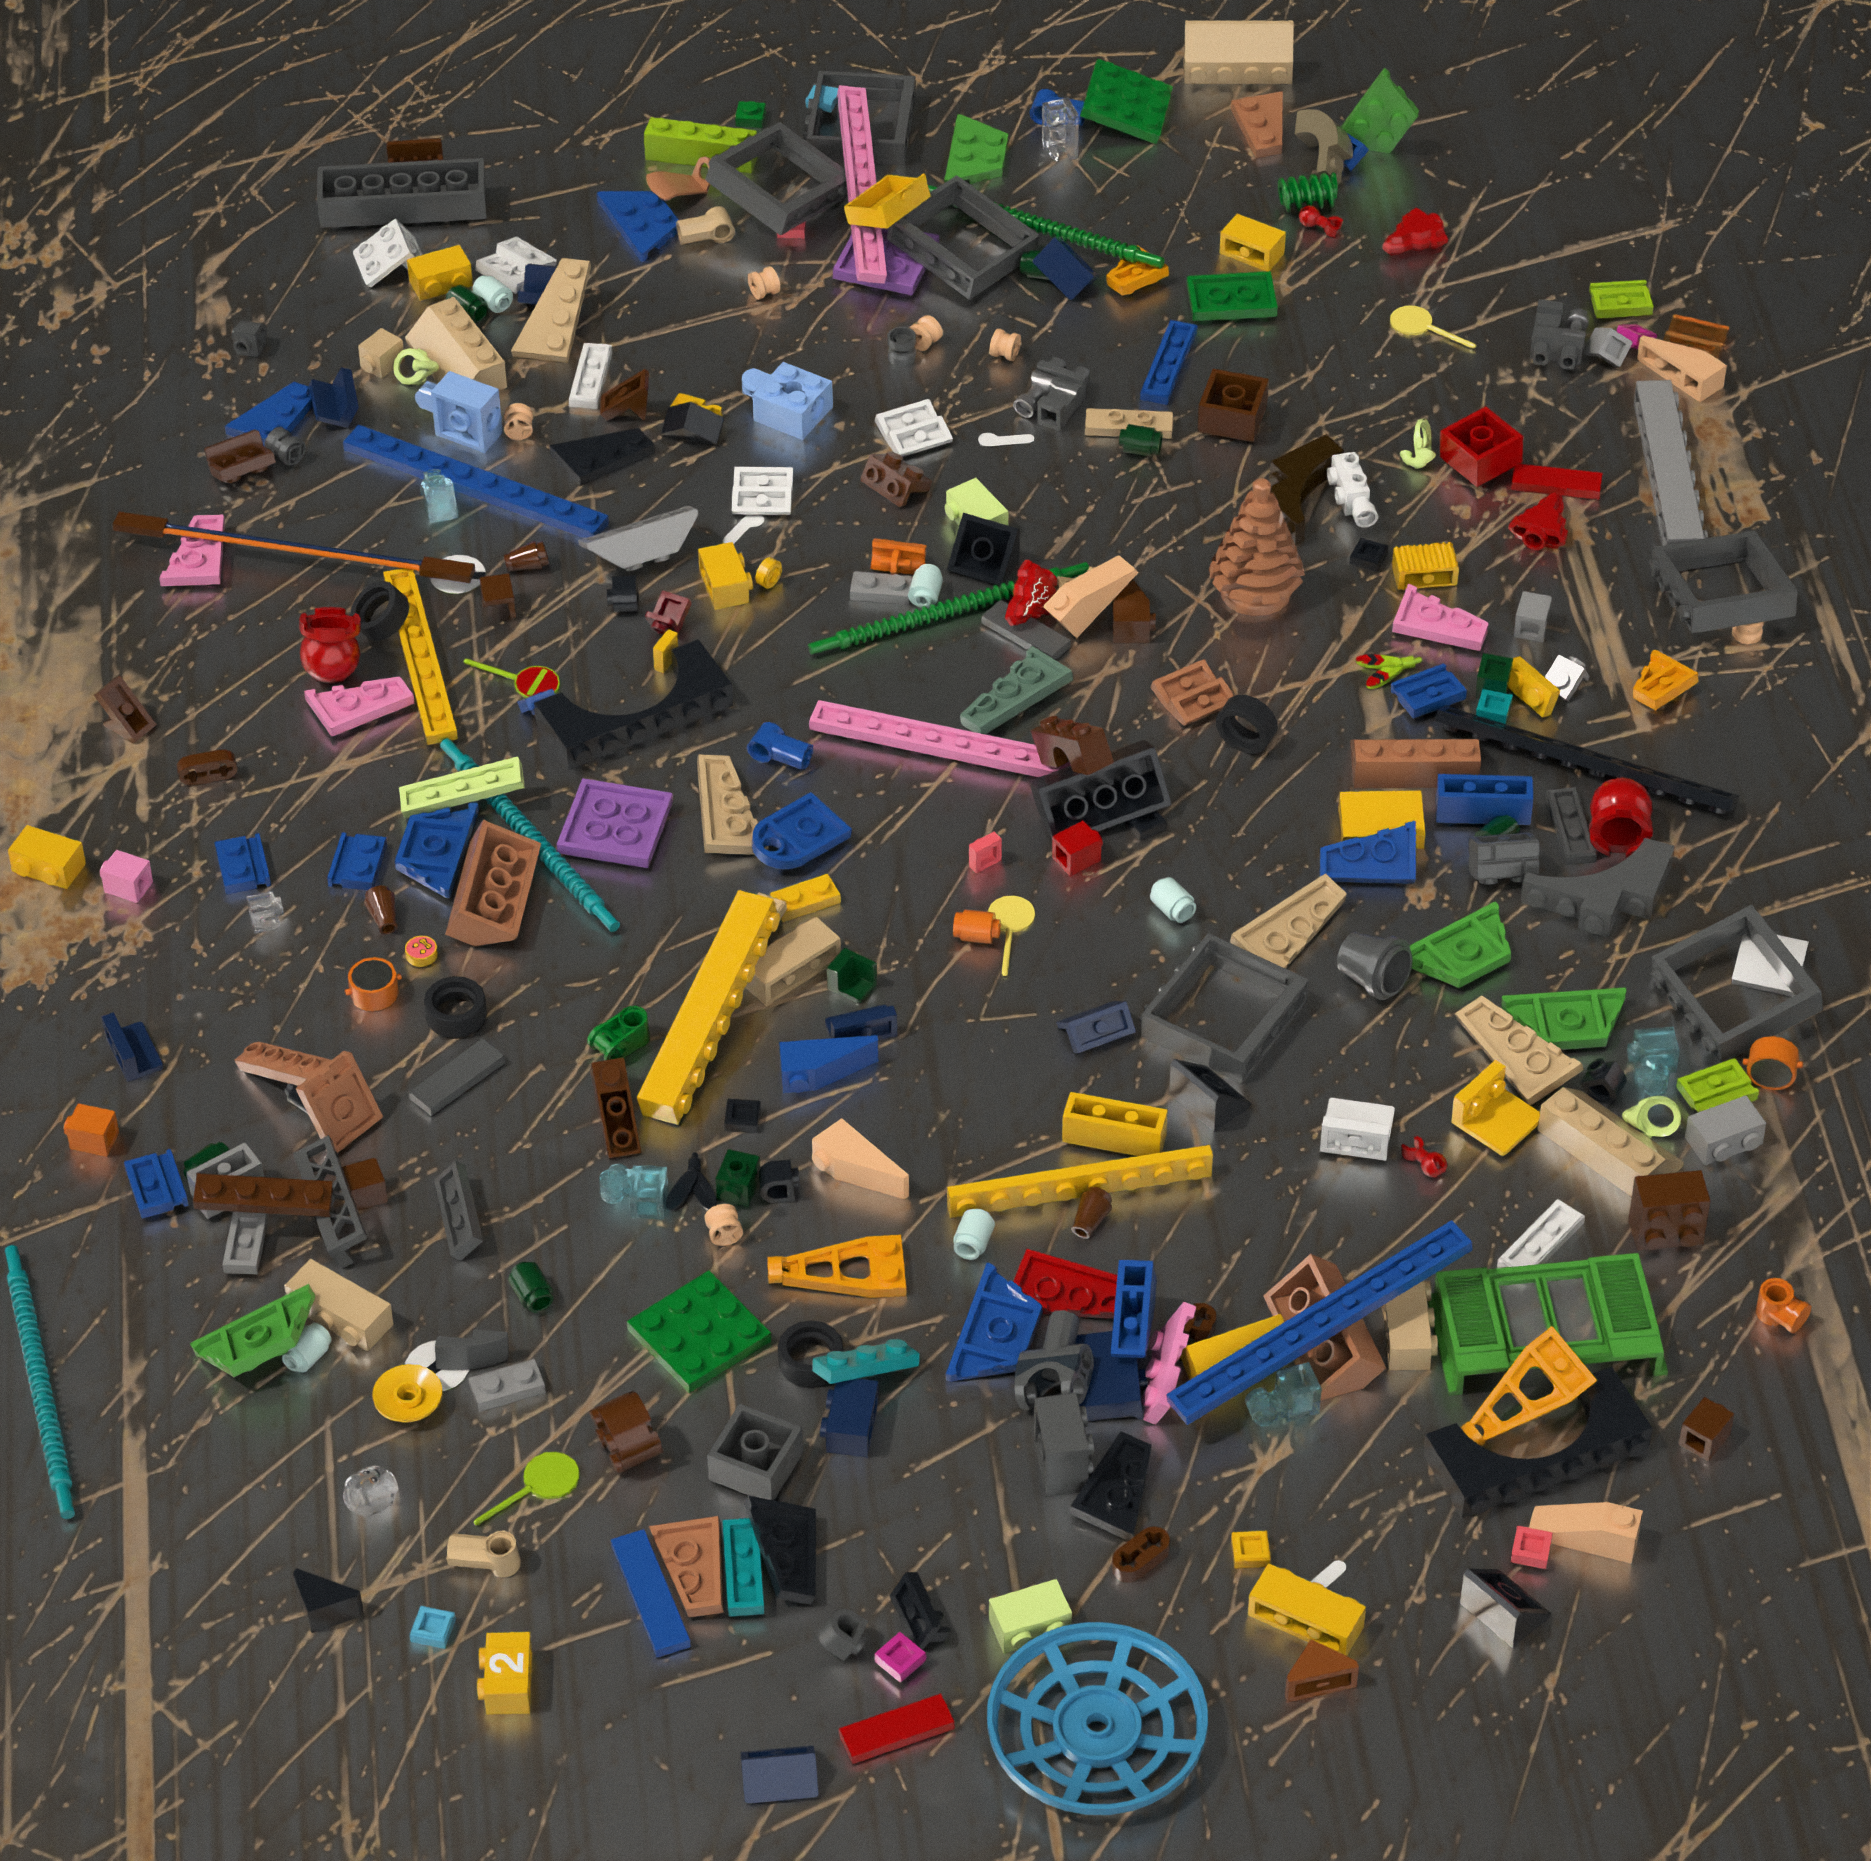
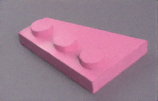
(197, 559)
(1430, 620)
(352, 707)

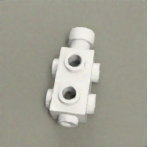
(1352, 488)

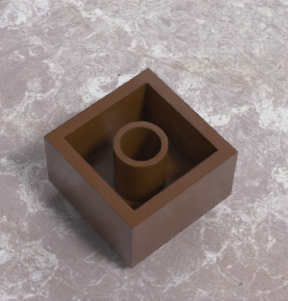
(1233, 405)
(1669, 1210)

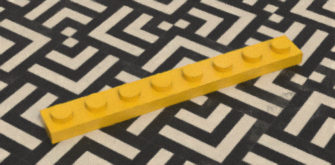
(423, 662)
(1073, 1181)

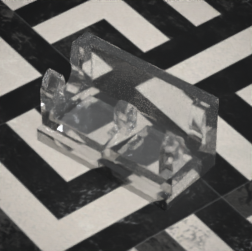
(1060, 128)

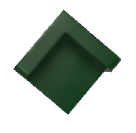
(1493, 674)
(852, 976)

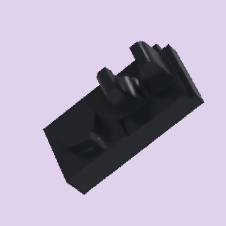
(917, 1612)

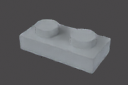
(880, 588)
(245, 1243)
(506, 1385)

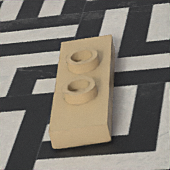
(1111, 421)

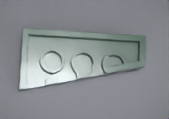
(1023, 687)

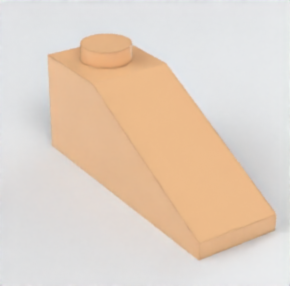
(1686, 367)
(1089, 594)
(857, 1161)
(1591, 1528)

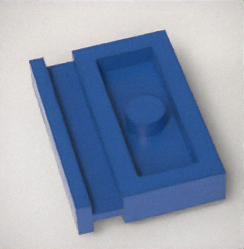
(1428, 691)
(357, 861)
(242, 863)
(155, 1183)

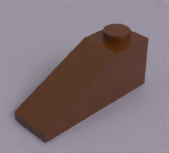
(1132, 616)

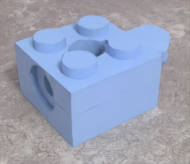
(788, 398)
(463, 410)

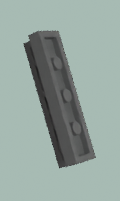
(331, 1226)

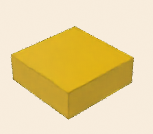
(662, 650)
(1250, 1549)

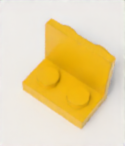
(1492, 1112)

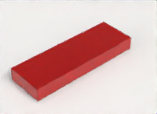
(1559, 480)
(896, 1728)

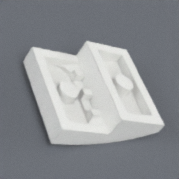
(510, 260)
(913, 428)
(762, 490)
(1755, 971)

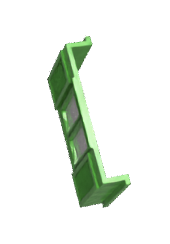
(1592, 1303)

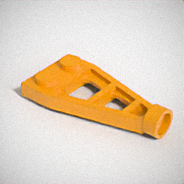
(885, 1267)
(1557, 1363)

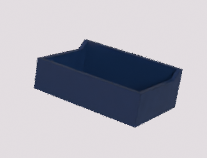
(1114, 1381)

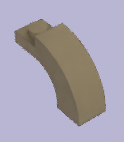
(1334, 144)

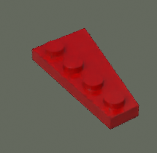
(1067, 1286)

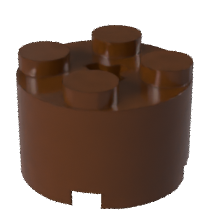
(626, 1431)

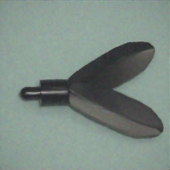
(691, 1181)

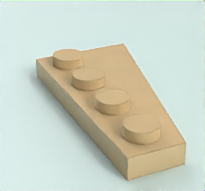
(554, 320)
(724, 808)
(1292, 923)
(1530, 1062)

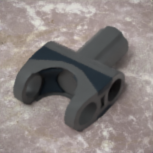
(1055, 1364)

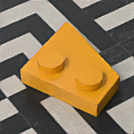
(1132, 276)
(1663, 681)

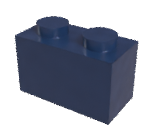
(851, 1417)

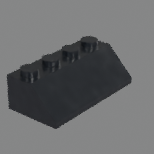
(1106, 797)

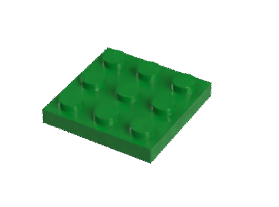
(1126, 101)
(699, 1331)

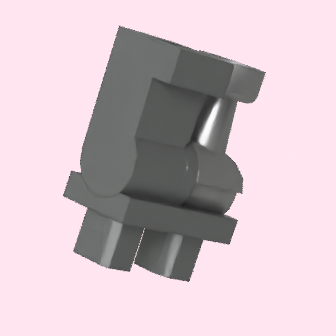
(1557, 343)
(1057, 391)

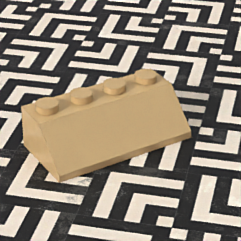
(1238, 52)
(457, 344)
(1602, 1139)

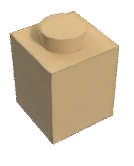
(379, 352)

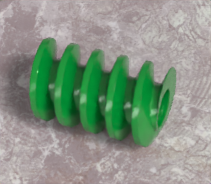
(1308, 191)

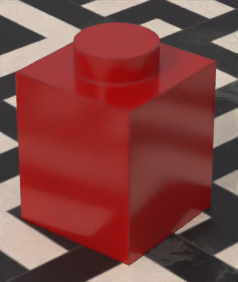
(1077, 848)

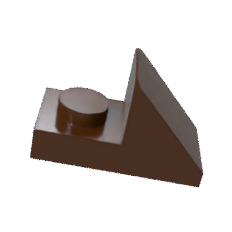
(626, 395)
(125, 711)

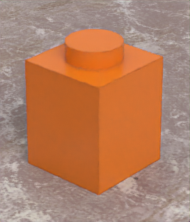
(91, 1129)

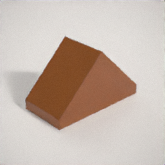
(1320, 1673)

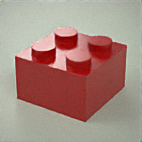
(1481, 446)

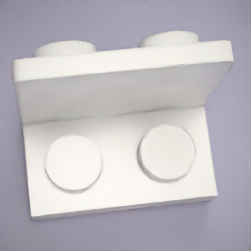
(385, 252)
(1357, 1129)

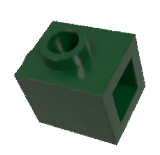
(737, 1178)

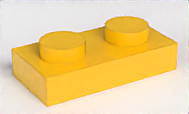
(1532, 687)
(808, 897)

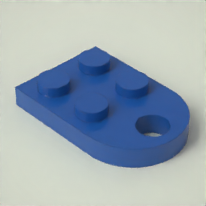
(799, 832)

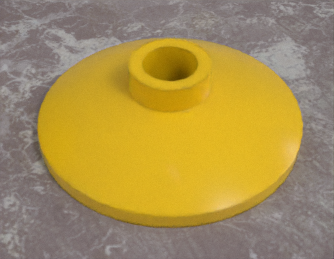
(405, 1383)

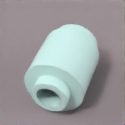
(495, 294)
(925, 585)
(1173, 900)
(973, 1233)
(310, 1348)

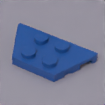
(640, 218)
(436, 847)
(995, 1330)

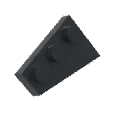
(602, 454)
(1116, 1487)
(787, 1546)

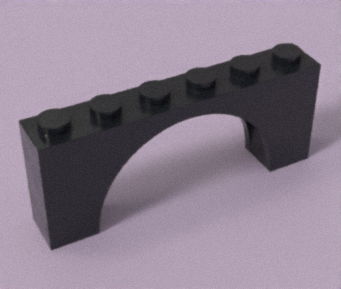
(586, 736)
(1482, 1479)

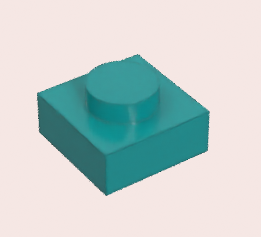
(1494, 705)

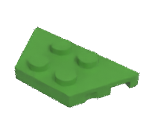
(1381, 115)
(976, 151)
(1464, 948)
(1569, 1017)
(258, 1335)

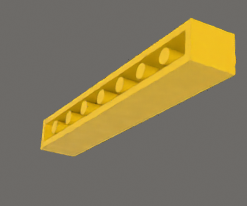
(708, 1008)

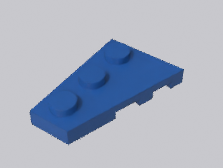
(280, 410)
(1374, 858)

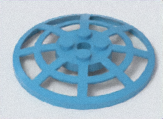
(1100, 1704)

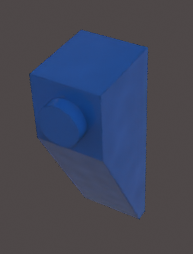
(819, 1062)
(1133, 1308)

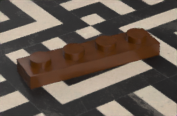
(263, 1195)

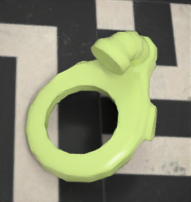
(421, 364)
(1422, 446)
(1638, 1116)

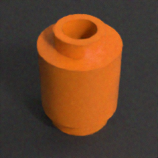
(976, 926)

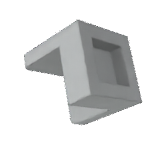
(1608, 346)
(1532, 616)

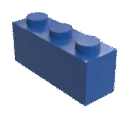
(1483, 798)

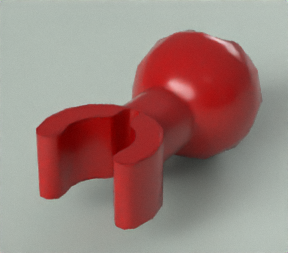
(1310, 216)
(1431, 1163)

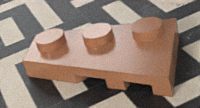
(1261, 122)
(694, 1562)

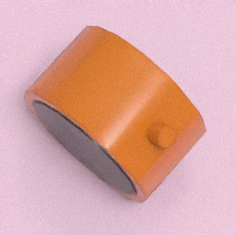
(373, 984)
(1773, 1063)

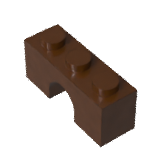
(1073, 742)

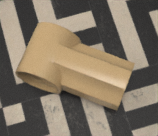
(713, 225)
(495, 1552)

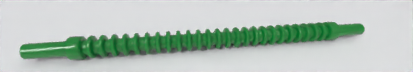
(1130, 252)
(844, 638)

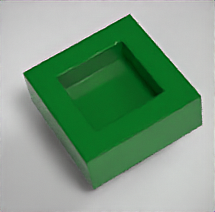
(750, 114)

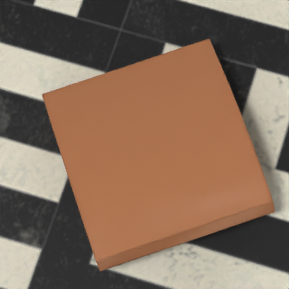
(1192, 692)

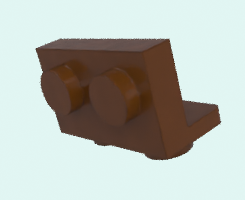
(414, 150)
(238, 456)
(894, 477)

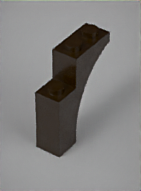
(1297, 475)

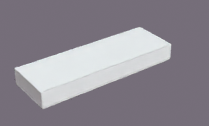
(590, 376)
(1543, 1236)

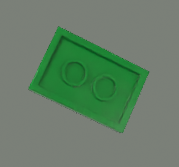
(1232, 296)

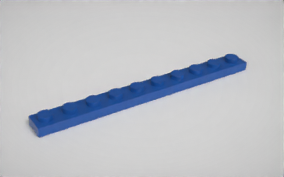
(477, 482)
(1319, 1322)

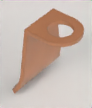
(669, 185)

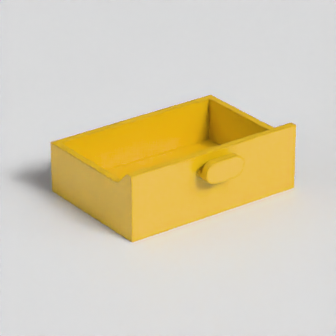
(887, 201)
(1371, 811)

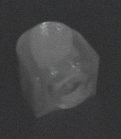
(264, 911)

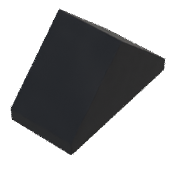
(692, 424)
(326, 1601)

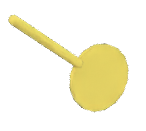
(1416, 321)
(1015, 915)

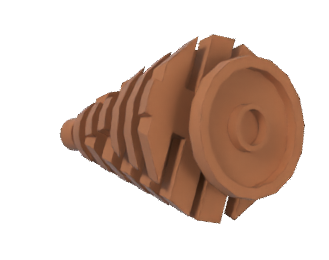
(1257, 558)

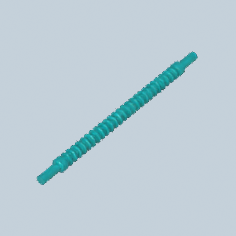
(548, 855)
(39, 1382)

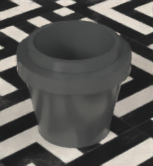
(1376, 963)

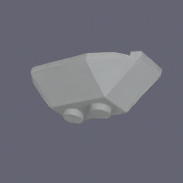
(643, 540)

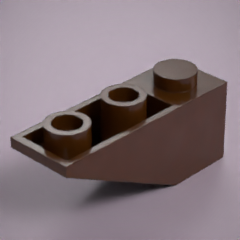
(615, 1108)

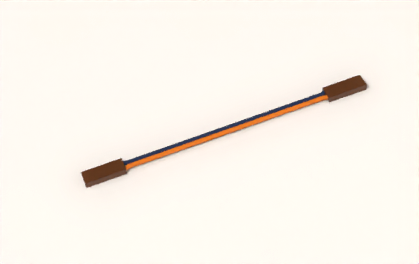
(427, 567)

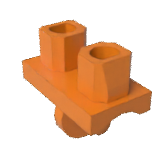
(897, 556)

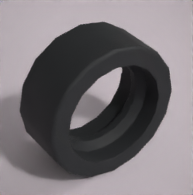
(390, 620)
(1254, 712)
(455, 1025)
(800, 1334)

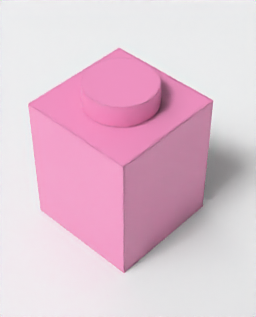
(126, 876)

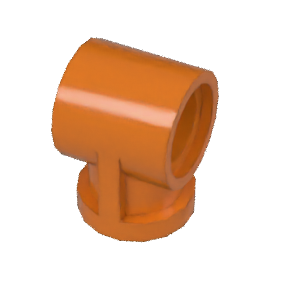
(1779, 1306)

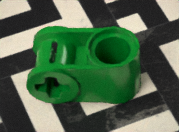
(622, 1033)

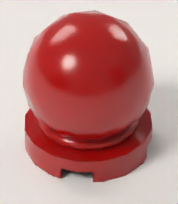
(329, 644)
(1620, 816)

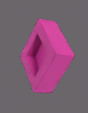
(1634, 332)
(900, 1657)

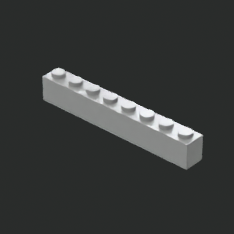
(1668, 462)

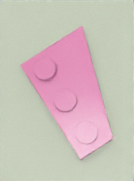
(1161, 1369)

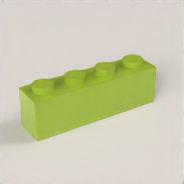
(688, 141)

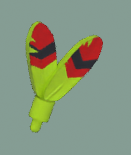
(1388, 665)

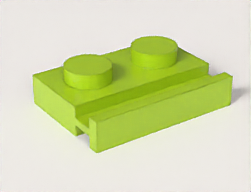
(1621, 299)
(1716, 1086)

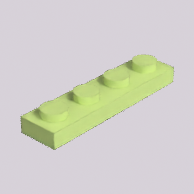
(462, 787)

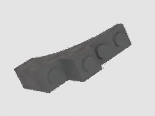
(1598, 897)

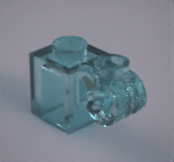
(438, 496)
(1654, 1057)
(643, 1185)
(1294, 1397)

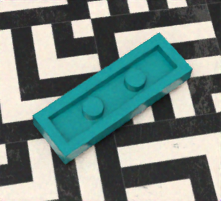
(865, 1361)
(742, 1568)

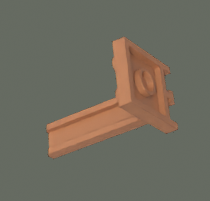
(329, 1089)

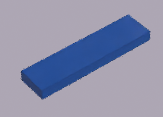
(1168, 362)
(650, 1593)

